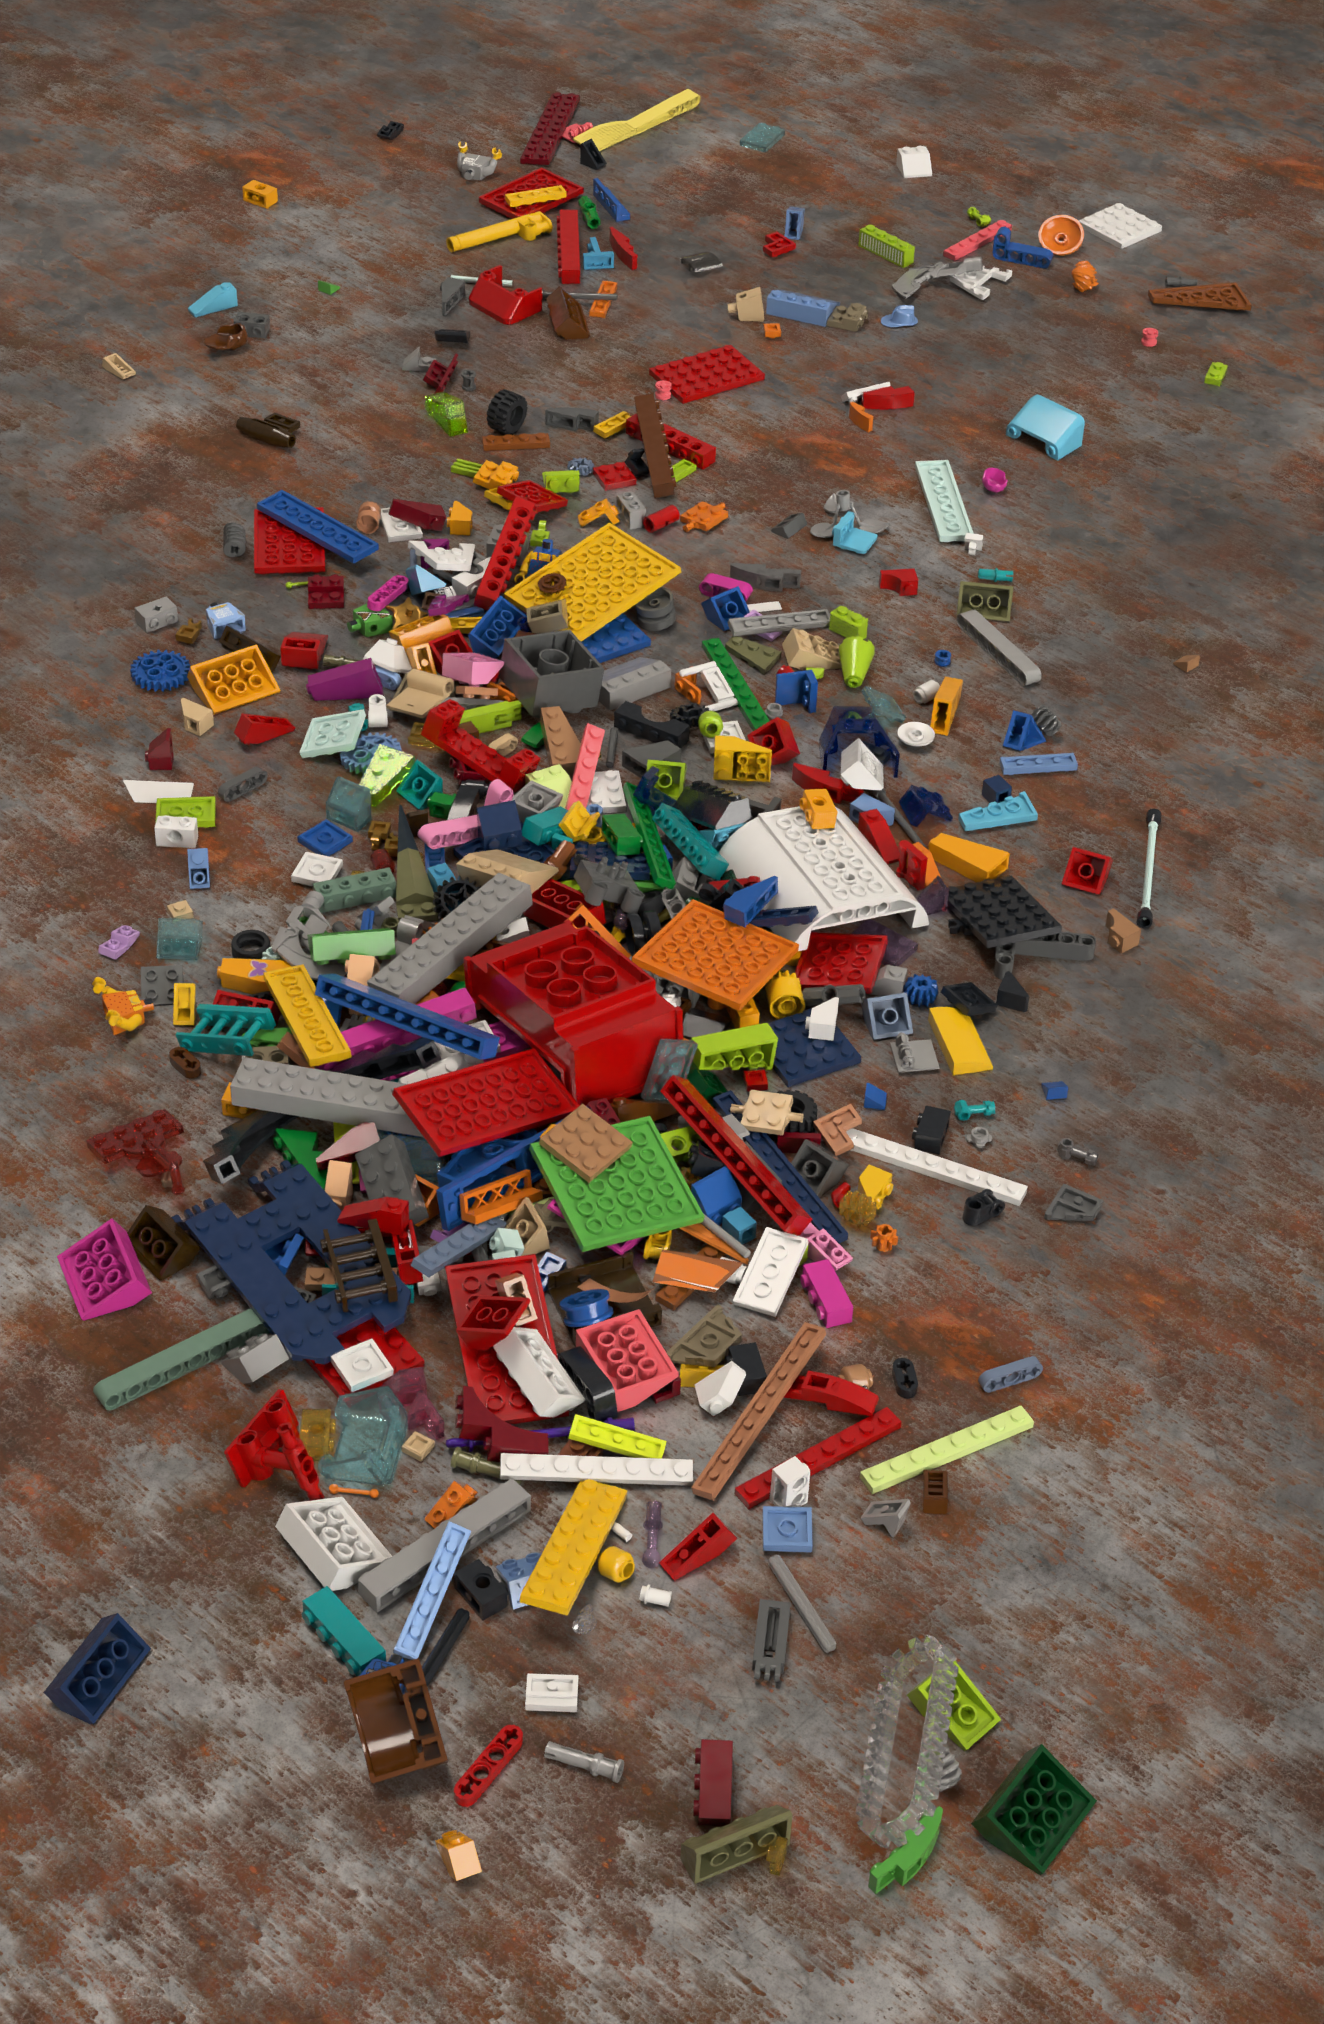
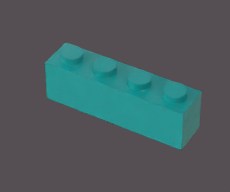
(341, 1631)

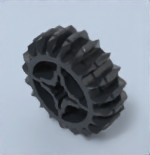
(442, 895)

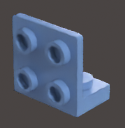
(516, 1576)

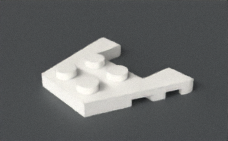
(973, 280)
(440, 559)

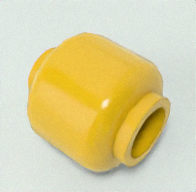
(616, 1564)

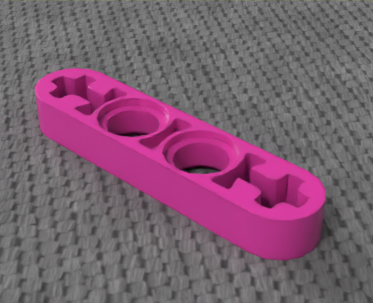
(387, 593)

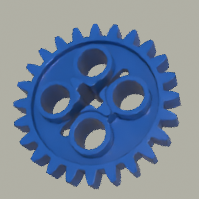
(160, 670)

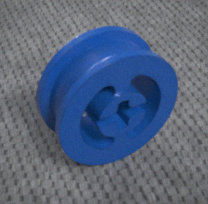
(586, 1308)

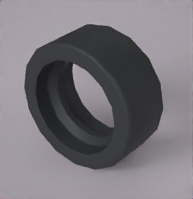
(652, 901)
(249, 937)

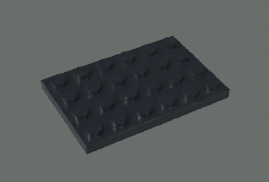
(1001, 911)

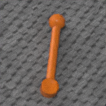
(334, 1489)

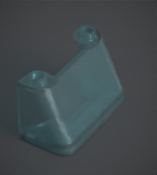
(369, 1439)

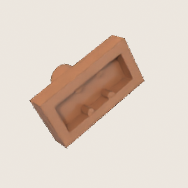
(291, 1048)

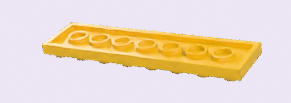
(307, 1015)
(573, 1547)

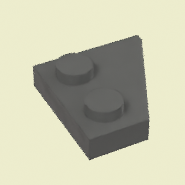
(1073, 1205)

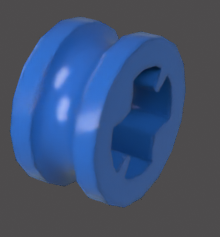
(942, 658)

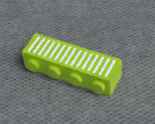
(886, 246)

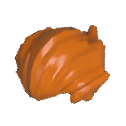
(1084, 276)

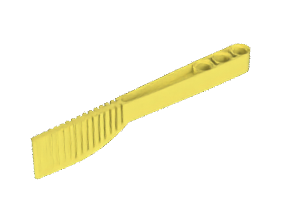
(614, 132)

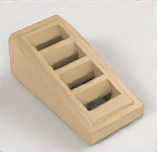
(114, 361)

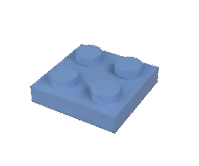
(787, 1529)

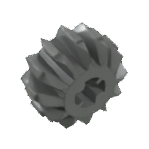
(1046, 720)

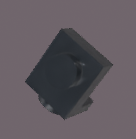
(636, 463)

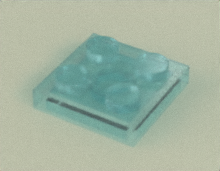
(883, 705)

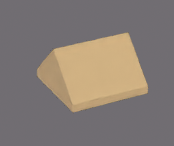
(530, 1228)

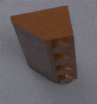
(567, 315)

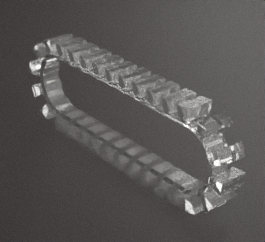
(931, 1743)

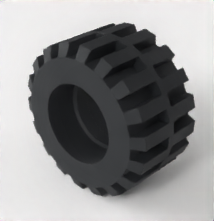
(507, 412)
(804, 1105)

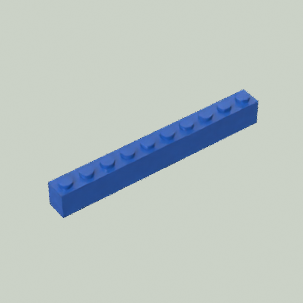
(407, 1016)

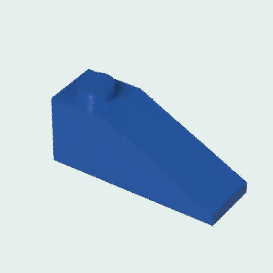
(749, 901)

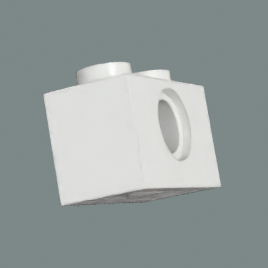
(176, 832)

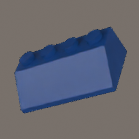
(496, 625)

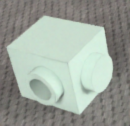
(506, 1240)

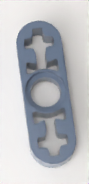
(1020, 1371)

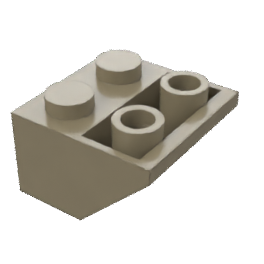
(548, 617)

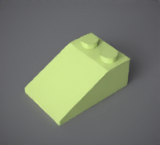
(553, 778)

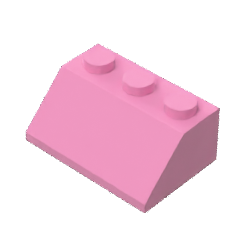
(470, 668)

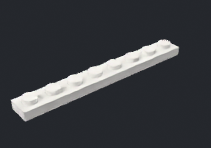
(596, 1468)

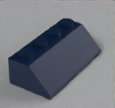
(97, 1669)

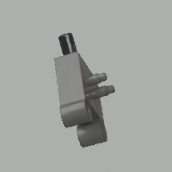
(607, 883)

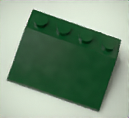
(1034, 1810)

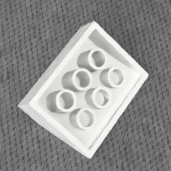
(331, 1540)

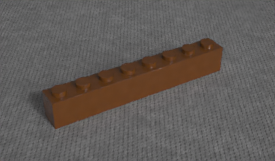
(654, 446)

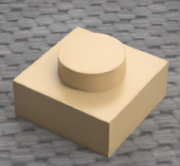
(180, 910)

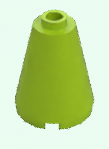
(855, 659)

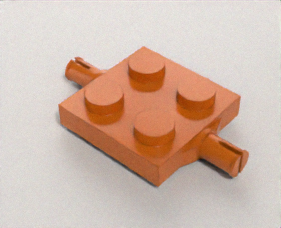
(703, 516)

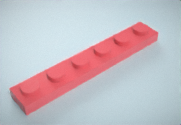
(974, 241)
(585, 765)

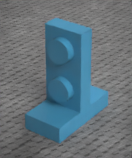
(595, 258)

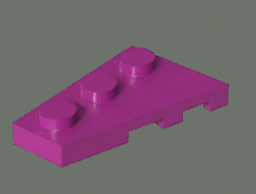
(444, 605)

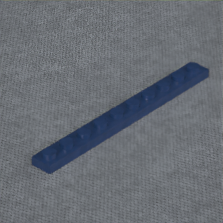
(791, 1179)

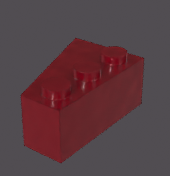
(713, 1782)

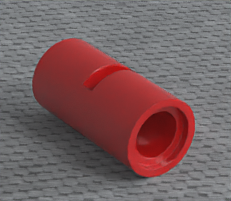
(661, 518)

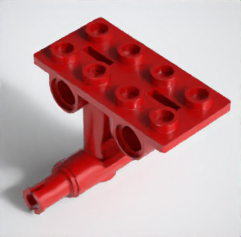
(255, 1449)

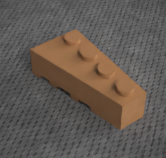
(559, 739)

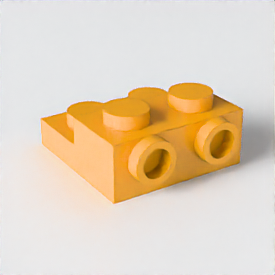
(494, 475)

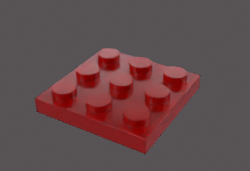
(531, 491)

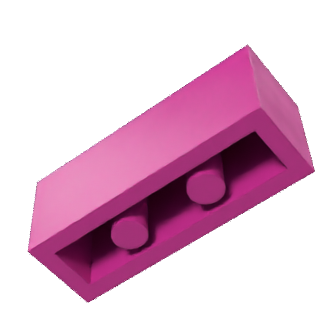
(826, 1293)

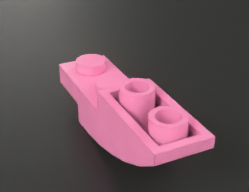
(824, 1246)

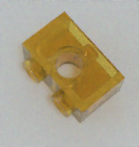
(316, 1432)

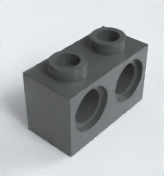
(255, 324)

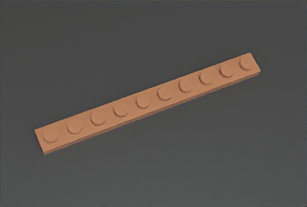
(758, 1411)

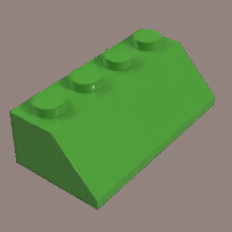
(360, 942)

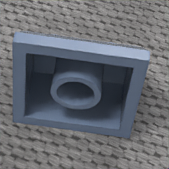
(887, 1015)

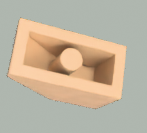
(339, 1183)

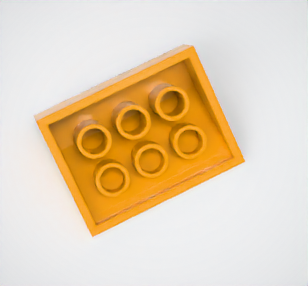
(233, 679)

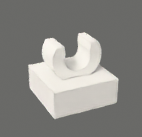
(973, 542)

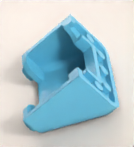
(1050, 423)

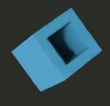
(740, 1225)

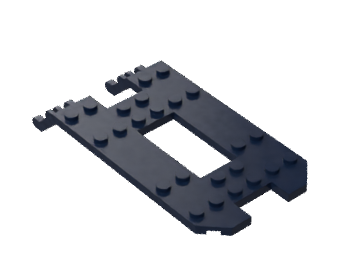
(239, 1253)

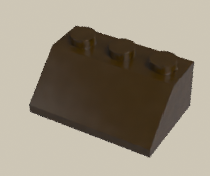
(161, 1243)

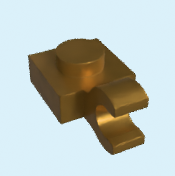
(378, 831)

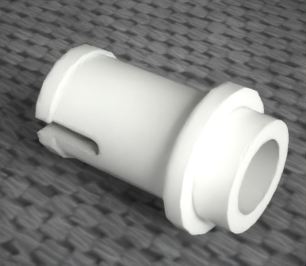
(655, 1596)

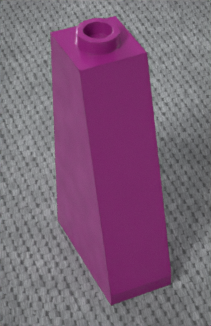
(348, 681)

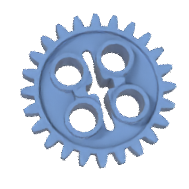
(364, 750)

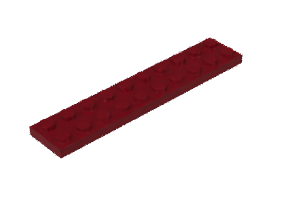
(550, 129)

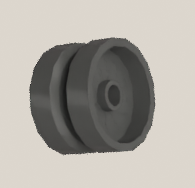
(656, 610)

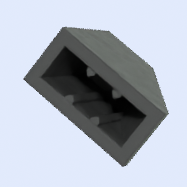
(636, 758)

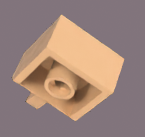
(361, 969)

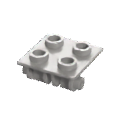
(913, 1055)

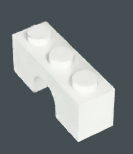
(469, 583)

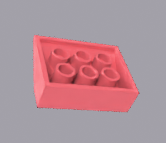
(628, 1356)

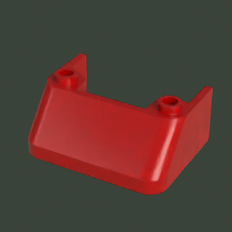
(500, 303)

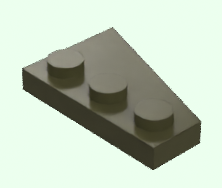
(754, 653)

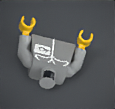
(476, 166)

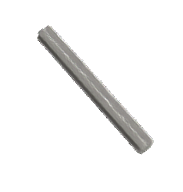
(802, 1603)

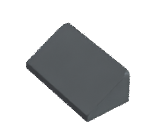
(790, 525)

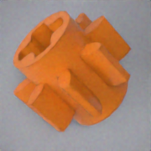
(884, 1237)

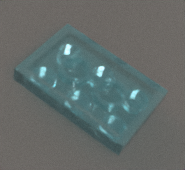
(762, 137)
(670, 1059)

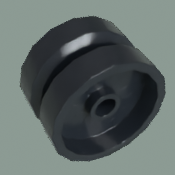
(641, 930)

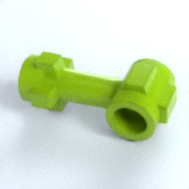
(981, 220)

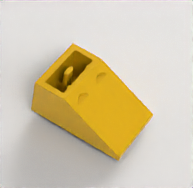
(741, 760)

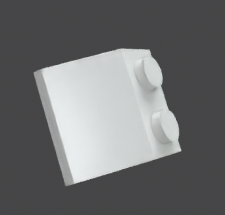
(914, 162)

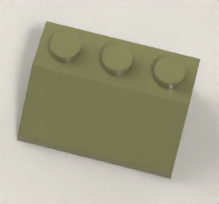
(988, 599)

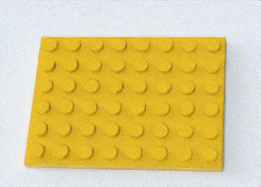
(602, 578)

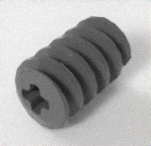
(234, 540)

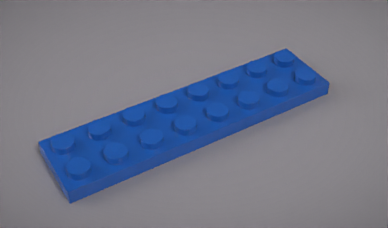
(318, 526)

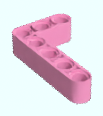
(462, 829)

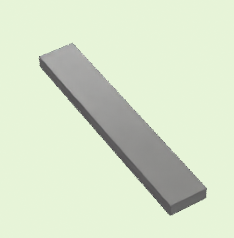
(779, 622)

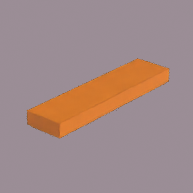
(600, 307)

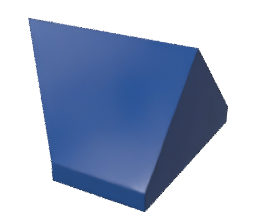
(1022, 732)

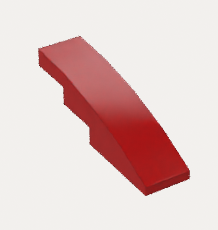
(622, 248)

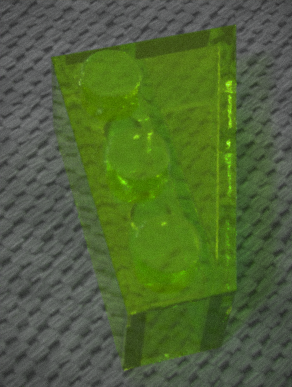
(447, 412)
(385, 772)

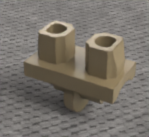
(549, 1218)

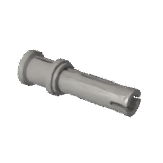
(596, 1764)

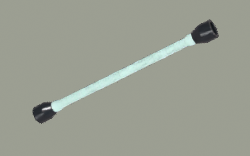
(1145, 916)

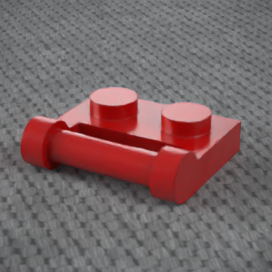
(917, 865)

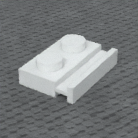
(551, 1692)

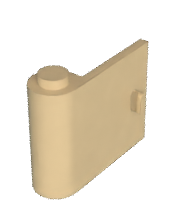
(422, 694)

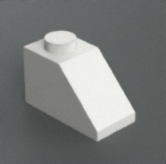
(823, 1020)
(720, 1388)

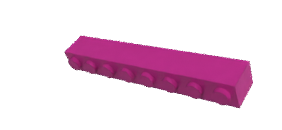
(378, 1035)

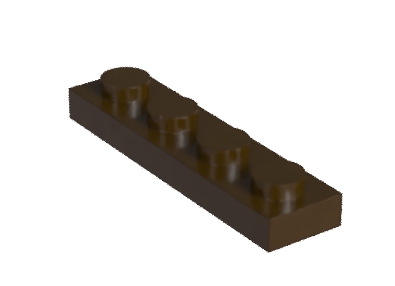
(236, 641)

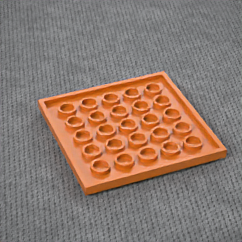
(715, 955)

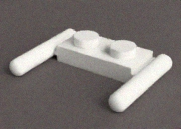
(715, 683)

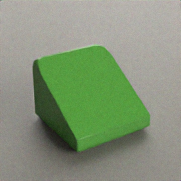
(327, 287)

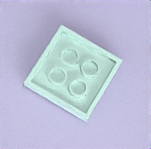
(332, 734)

